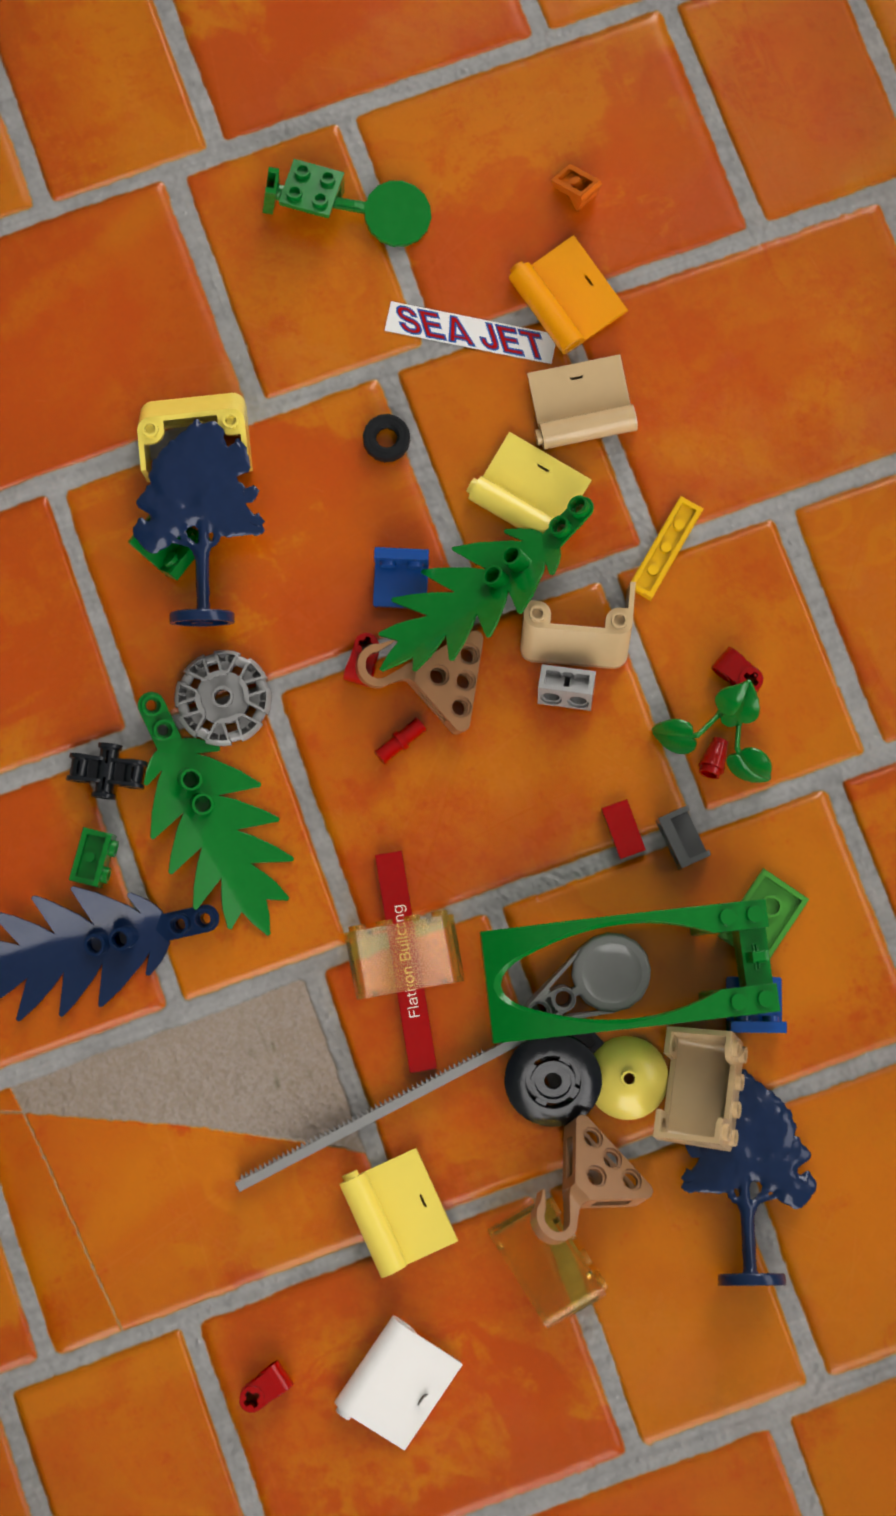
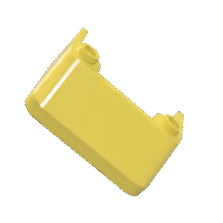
(155, 416)

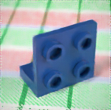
(398, 574)
(757, 1023)

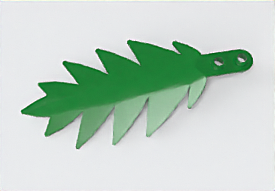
(481, 592)
(211, 822)

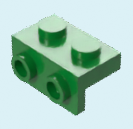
(93, 858)

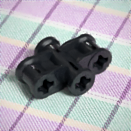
(106, 771)

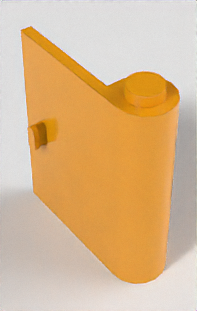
(562, 297)

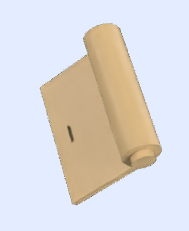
(581, 402)

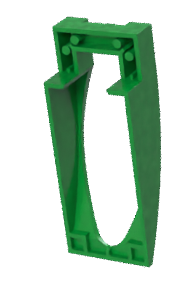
(744, 919)

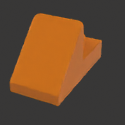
(577, 185)

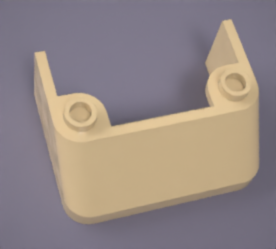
(577, 644)

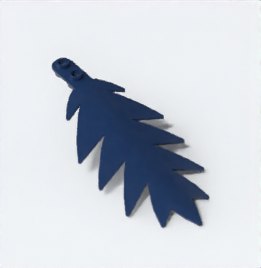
(115, 939)

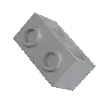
(566, 687)

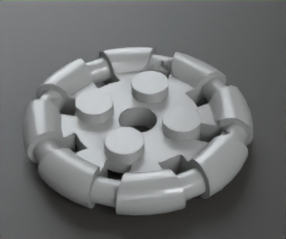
(230, 712)

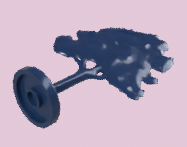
(198, 487)
(764, 1154)

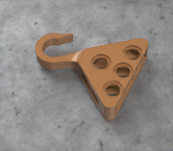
(436, 696)
(585, 1162)

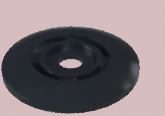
(579, 1077)

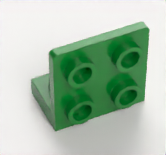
(312, 188)
(171, 560)

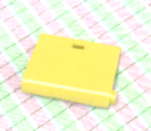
(526, 485)
(393, 1214)

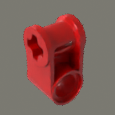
(736, 669)
(350, 672)
(269, 1384)

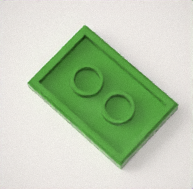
(782, 905)

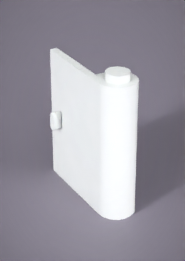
(392, 1382)

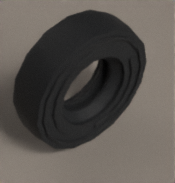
(381, 422)

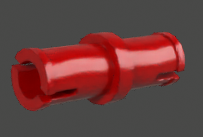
(400, 740)

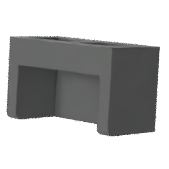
(682, 838)

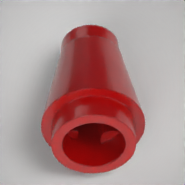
(714, 759)

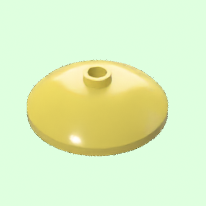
(650, 1074)

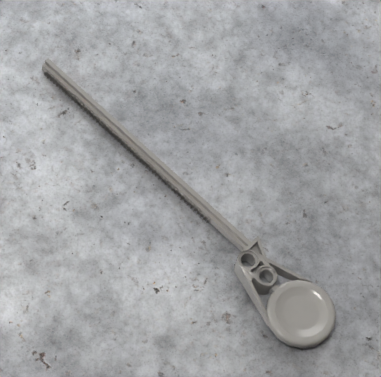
(606, 973)

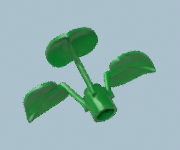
(736, 706)

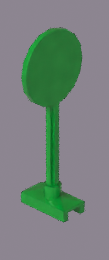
(393, 211)

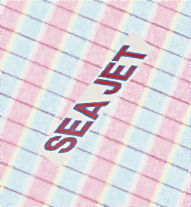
(470, 332)

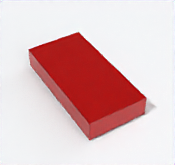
(623, 829)

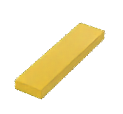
(666, 547)

